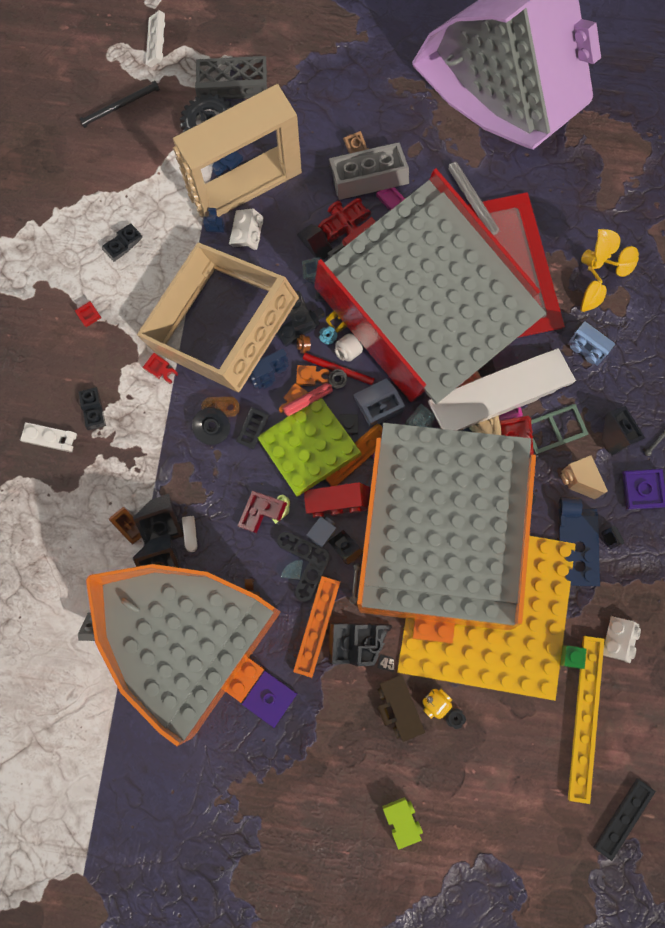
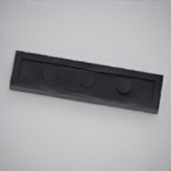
(624, 819)

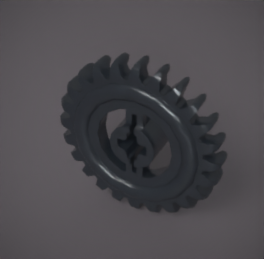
(199, 106)

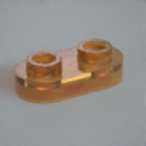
(222, 404)

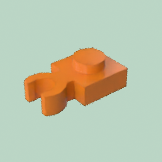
(308, 375)
(293, 394)

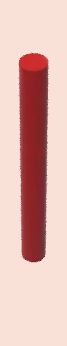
(332, 366)

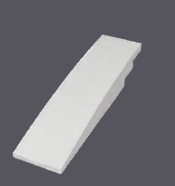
(503, 391)

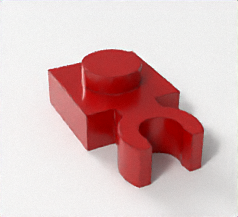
(159, 367)

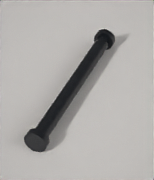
(118, 104)

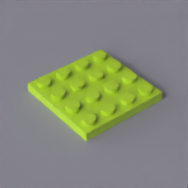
(309, 446)

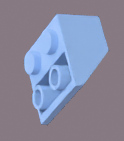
(591, 344)

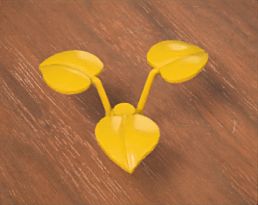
(607, 244)

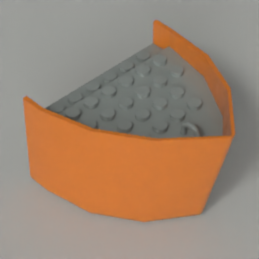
(177, 641)

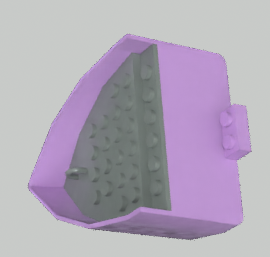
(513, 65)

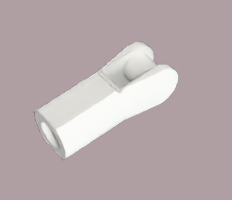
(189, 533)

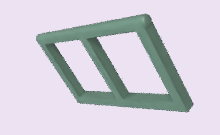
(556, 431)

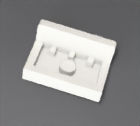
(246, 228)
(621, 639)

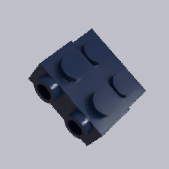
(264, 371)

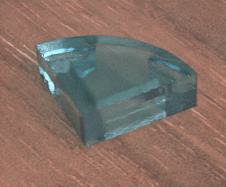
(293, 570)

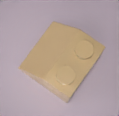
(584, 478)

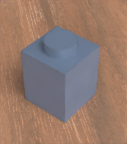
(322, 531)

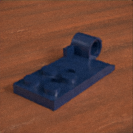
(581, 526)

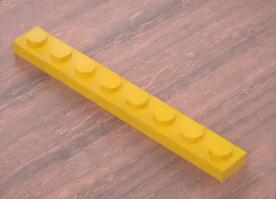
(586, 722)

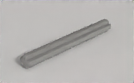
(473, 198)

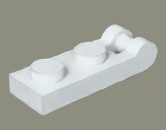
(48, 437)

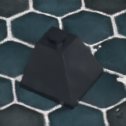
(620, 431)
(158, 519)
(158, 552)

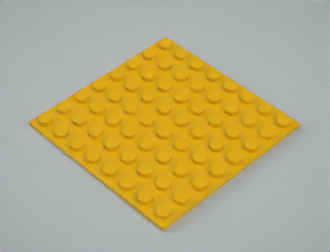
(506, 660)

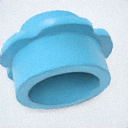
(329, 330)

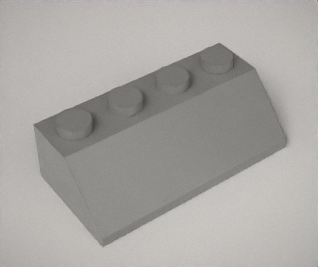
(369, 171)

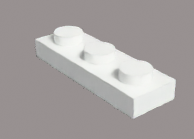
(155, 39)

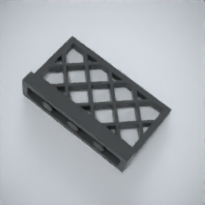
(231, 88)

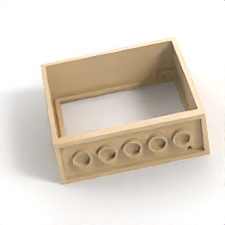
(230, 132)
(257, 334)

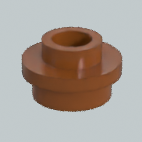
(303, 343)

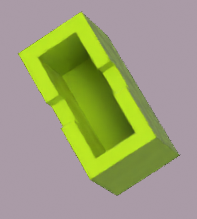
(400, 815)

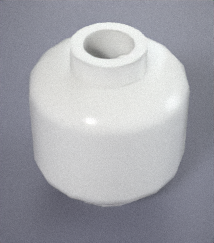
(348, 347)

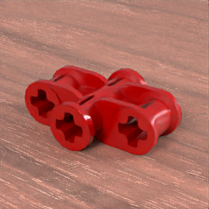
(344, 219)

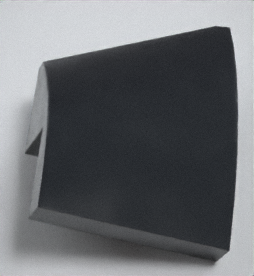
(356, 643)

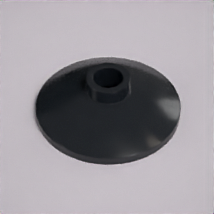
(204, 432)

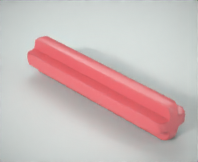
(307, 399)

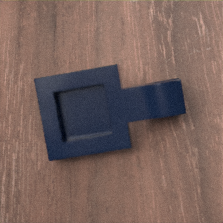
(228, 162)
(213, 222)

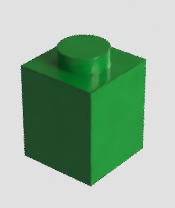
(573, 657)

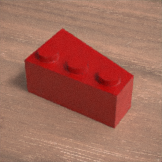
(337, 499)

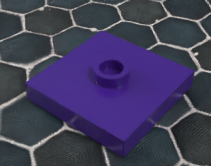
(644, 489)
(269, 699)

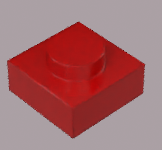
(88, 314)

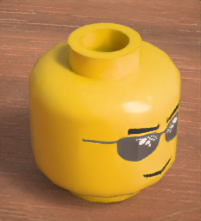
(437, 703)

